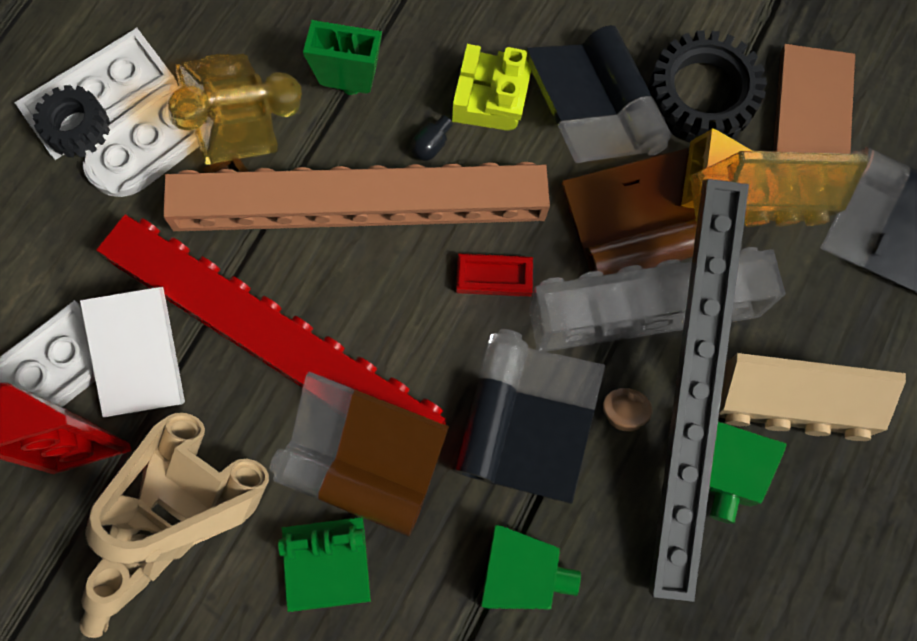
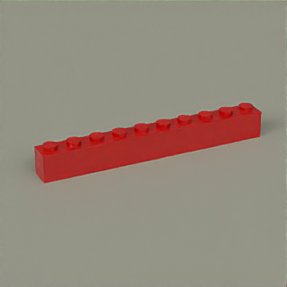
(244, 319)

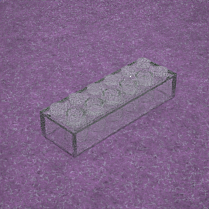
(641, 301)

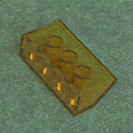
(788, 184)

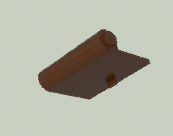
(632, 221)

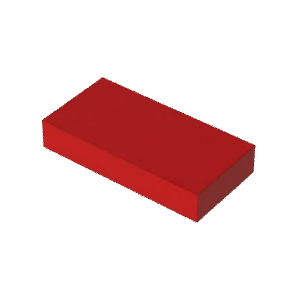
(495, 275)

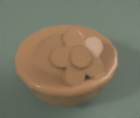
(627, 409)

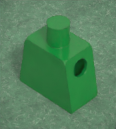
(343, 55)
(741, 470)
(525, 573)

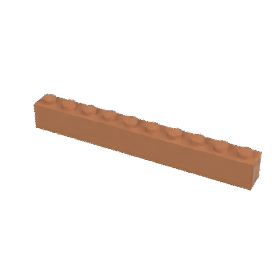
(355, 197)

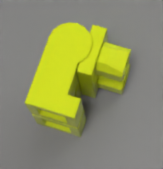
(491, 88)

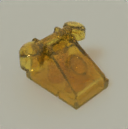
(231, 106)

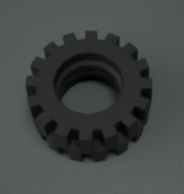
(60, 106)

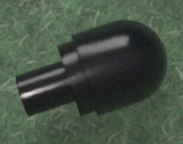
(430, 139)

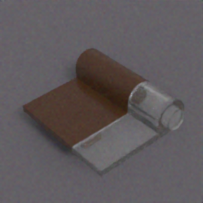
(360, 454)

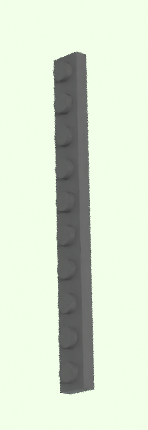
(698, 389)

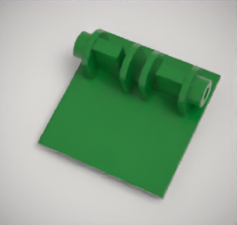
(325, 564)

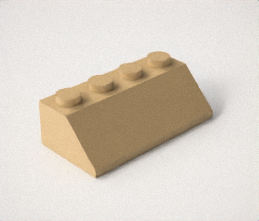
(809, 396)

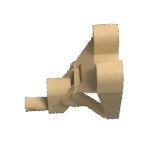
(181, 485)

